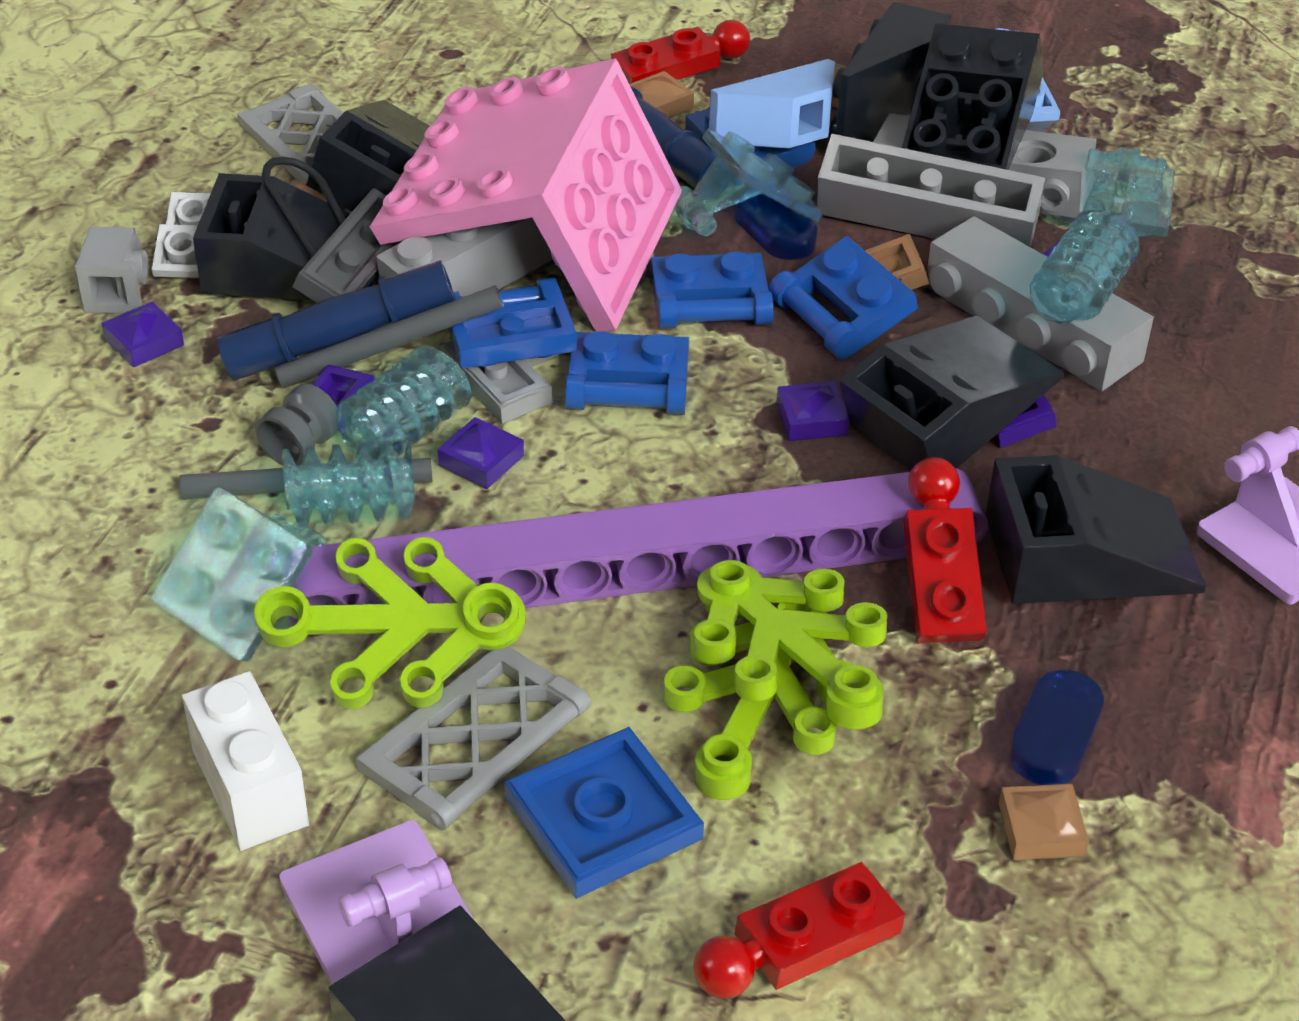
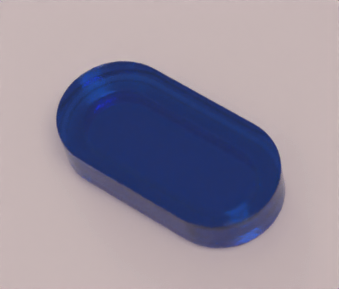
(777, 227)
(1057, 727)

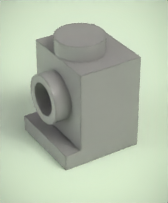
(111, 270)

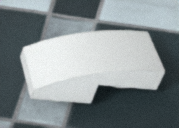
(174, 244)

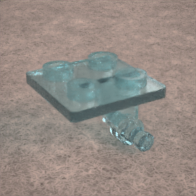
(738, 176)
(1132, 189)
(228, 565)

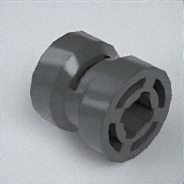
(302, 421)

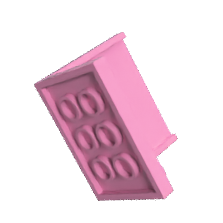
(549, 150)

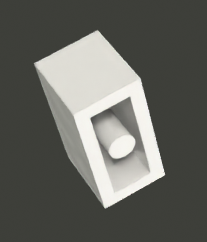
(246, 760)

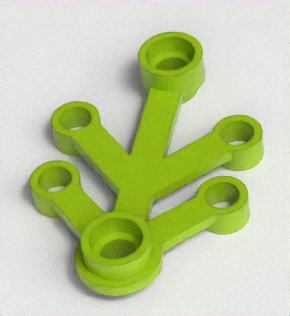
(739, 591)
(402, 619)
(724, 760)

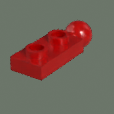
(684, 52)
(942, 558)
(800, 933)

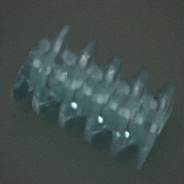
(1084, 267)
(404, 402)
(349, 483)

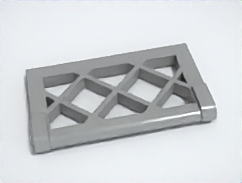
(291, 110)
(420, 728)

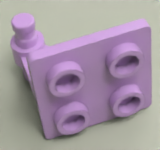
(1263, 523)
(369, 896)

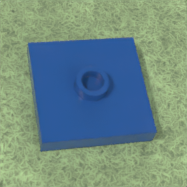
(603, 811)

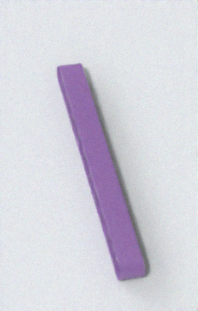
(655, 543)

